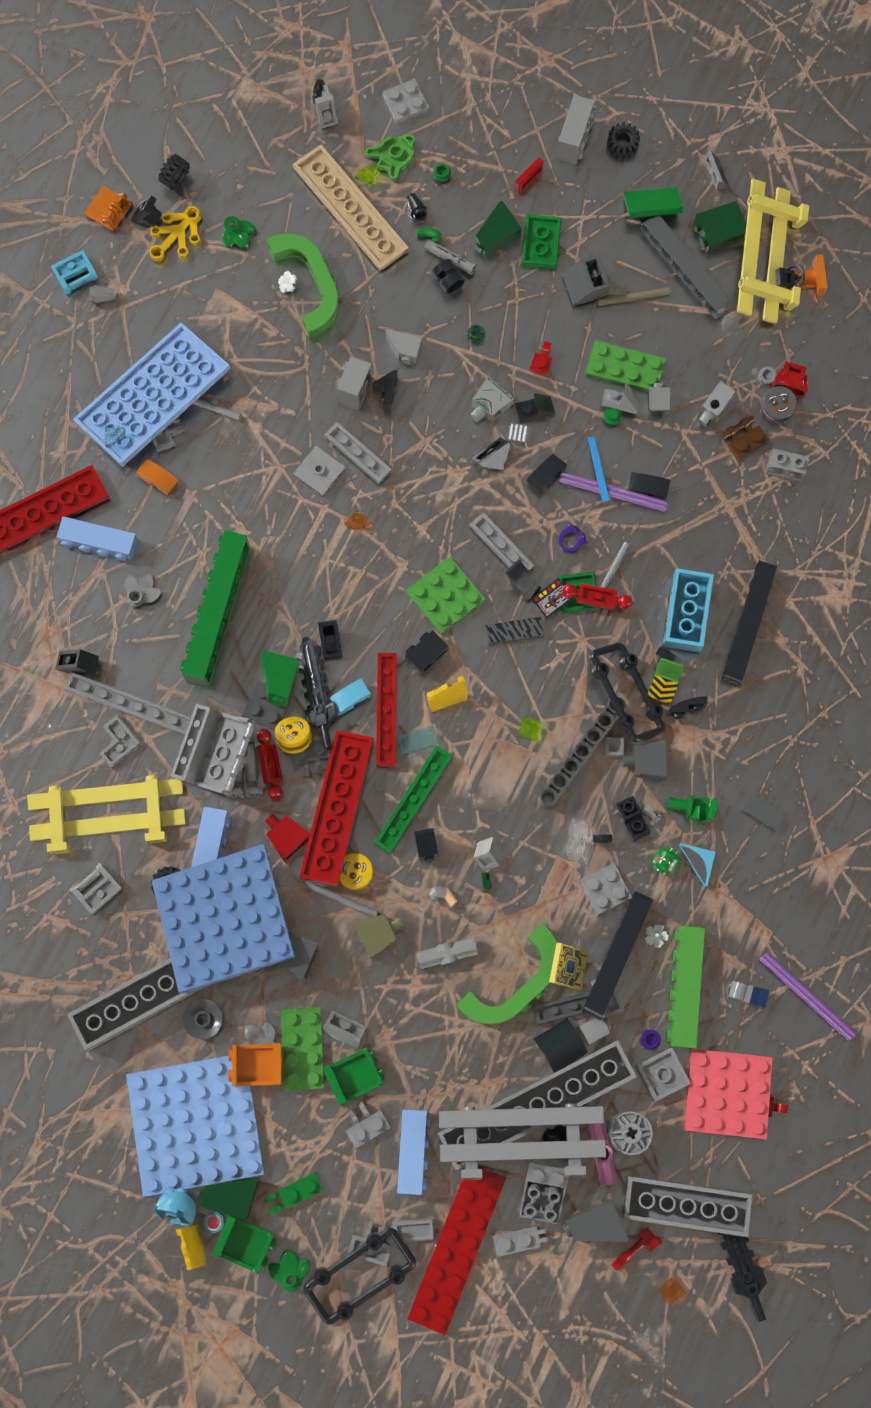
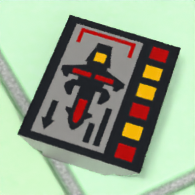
(551, 598)

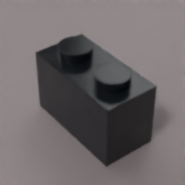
(426, 652)

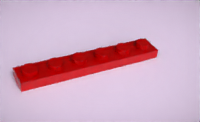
(386, 710)

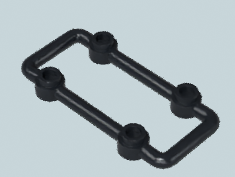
(626, 721)
(323, 1275)

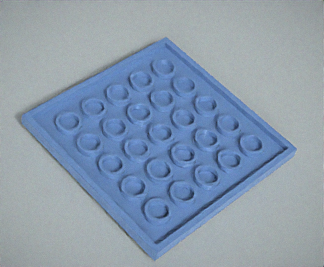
(222, 919)

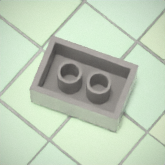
(576, 130)

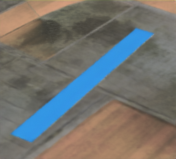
(598, 469)

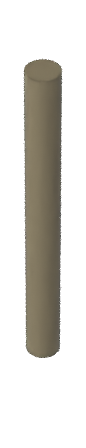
(633, 296)

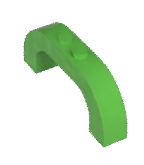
(296, 246)
(534, 988)

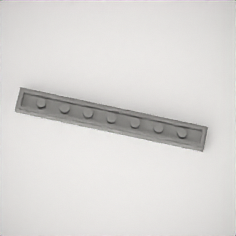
(128, 703)

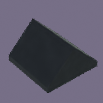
(561, 1045)

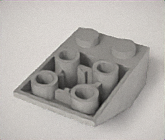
(544, 1190)

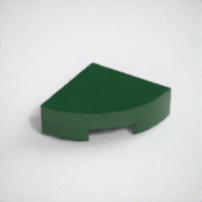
(486, 882)

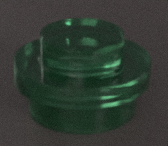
(476, 334)

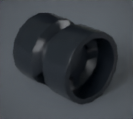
(448, 276)

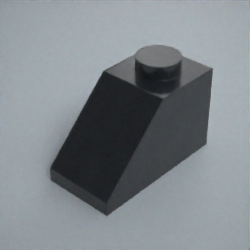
(77, 661)
(426, 844)

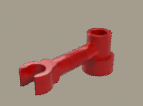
(647, 1239)

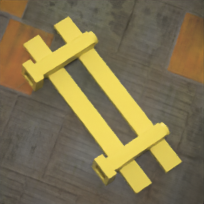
(748, 284)
(153, 820)

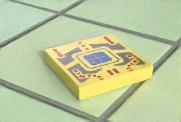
(568, 966)

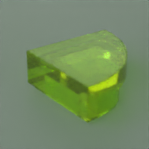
(367, 174)

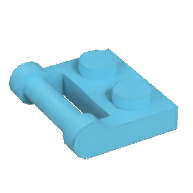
(72, 267)

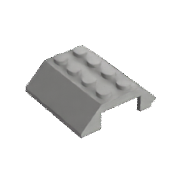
(213, 749)

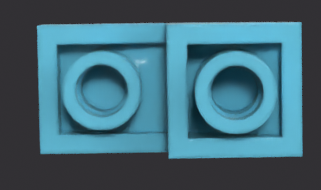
(349, 696)

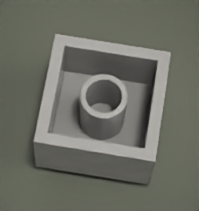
(354, 382)

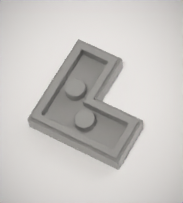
(123, 744)

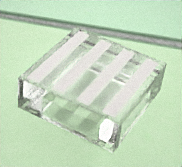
(517, 433)

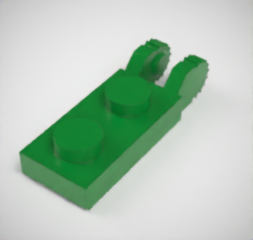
(296, 1192)

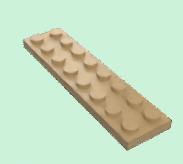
(350, 207)

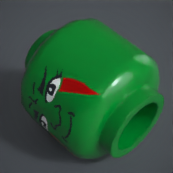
(666, 861)

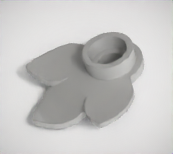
(143, 588)
(256, 1035)

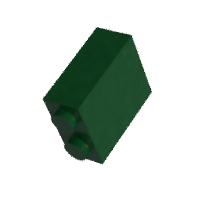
(720, 227)

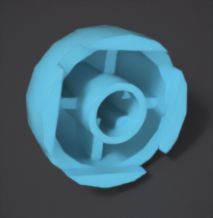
(177, 1207)

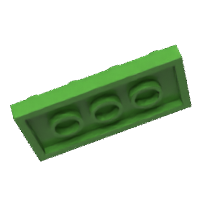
(624, 365)
(302, 1048)

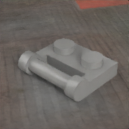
(100, 893)

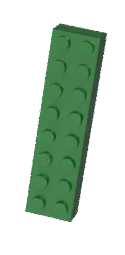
(216, 608)

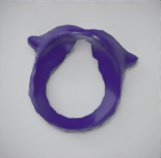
(580, 541)

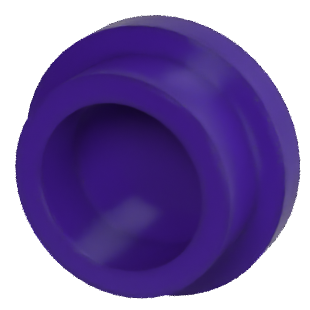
(650, 1039)

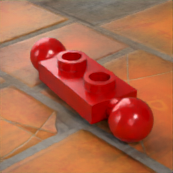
(597, 596)
(269, 764)

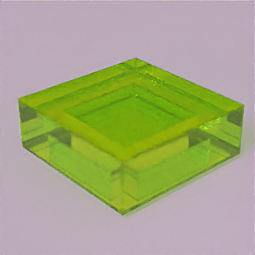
(529, 729)

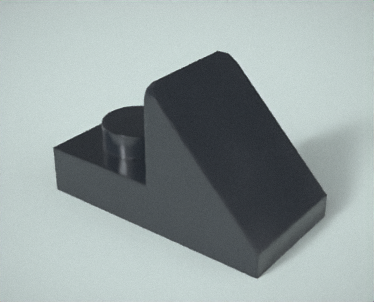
(147, 213)
(387, 386)
(535, 408)
(330, 638)

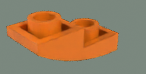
(157, 476)

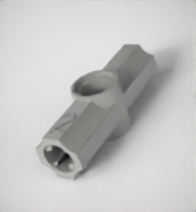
(447, 953)

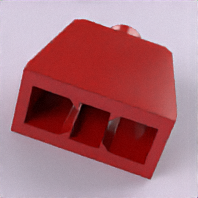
(286, 836)

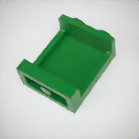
(354, 1076)
(244, 1244)

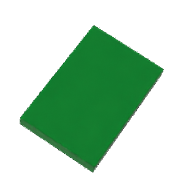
(653, 202)
(541, 241)

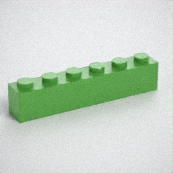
(686, 987)

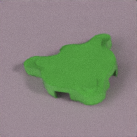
(393, 154)

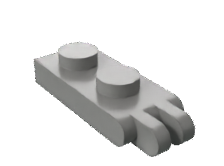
(519, 1240)

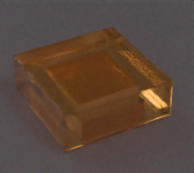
(671, 1291)

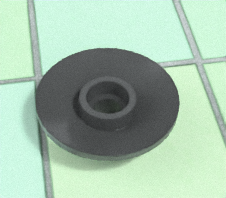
(192, 1017)

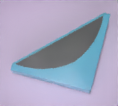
(700, 861)

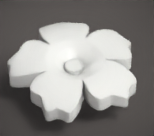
(287, 282)
(656, 935)

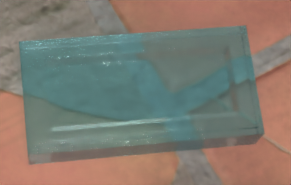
(417, 740)

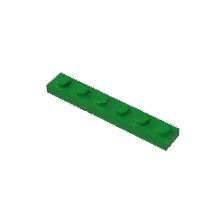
(413, 799)

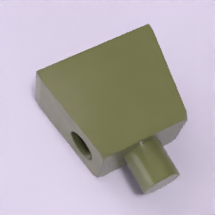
(377, 933)

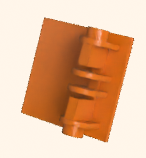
(108, 208)

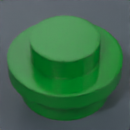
(441, 172)
(612, 416)

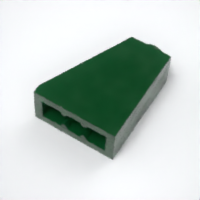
(497, 231)
(230, 1198)

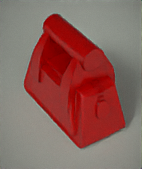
(794, 381)

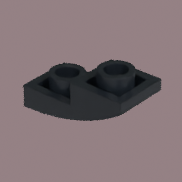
(546, 472)
(649, 485)
(523, 580)
(682, 708)
(633, 819)

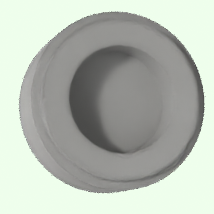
(767, 376)

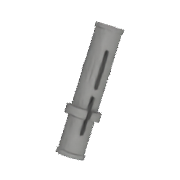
(444, 254)

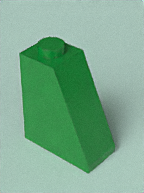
(278, 676)

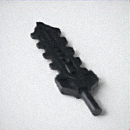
(321, 710)
(747, 1278)

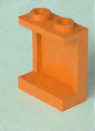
(256, 1064)

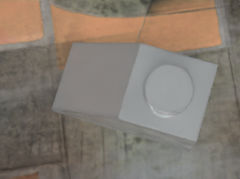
(405, 346)

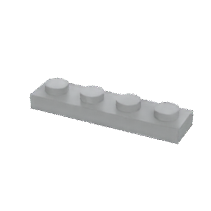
(357, 453)
(499, 542)

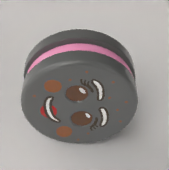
(778, 404)

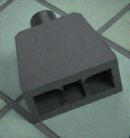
(648, 760)

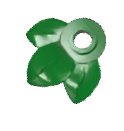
(238, 234)
(289, 1267)

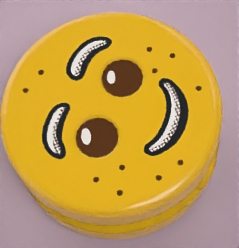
(293, 735)
(356, 872)

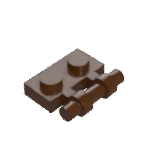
(747, 443)

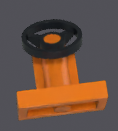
(812, 278)

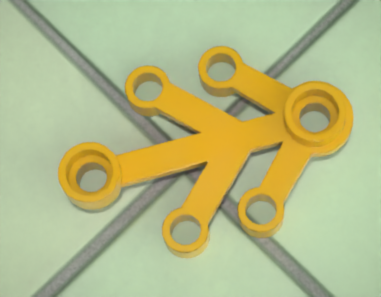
(176, 231)

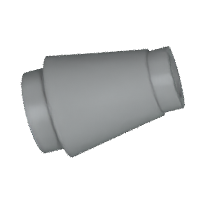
(102, 294)

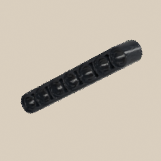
(749, 623)
(617, 955)

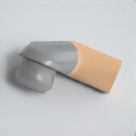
(443, 892)

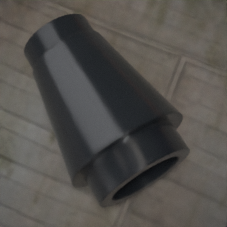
(416, 207)

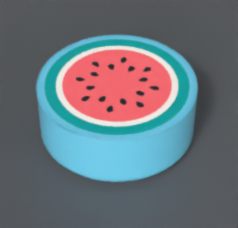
(213, 1222)

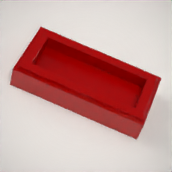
(528, 175)

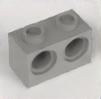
(787, 465)

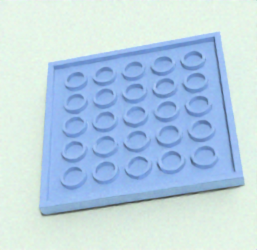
(193, 1126)

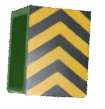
(665, 680)

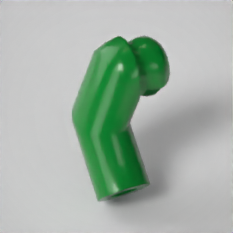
(431, 232)

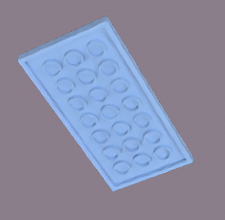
(153, 392)

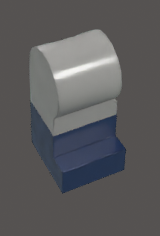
(749, 994)

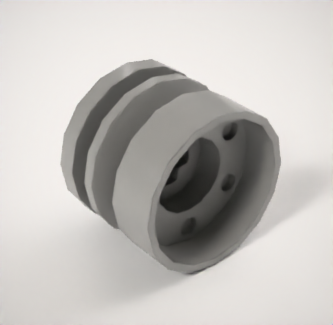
(619, 1127)

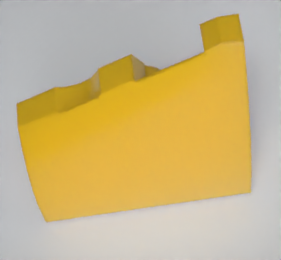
(447, 695)
(192, 1246)

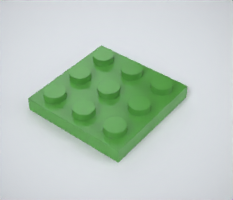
(445, 595)

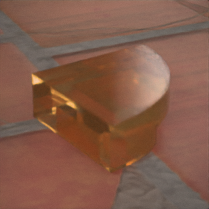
(357, 521)

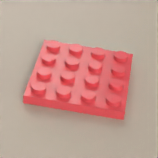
(728, 1094)

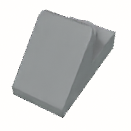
(623, 401)

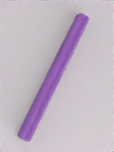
(614, 491)
(808, 996)

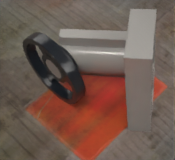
(324, 105)

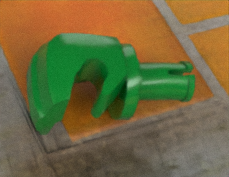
(697, 809)

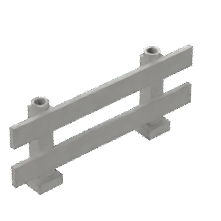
(571, 1149)

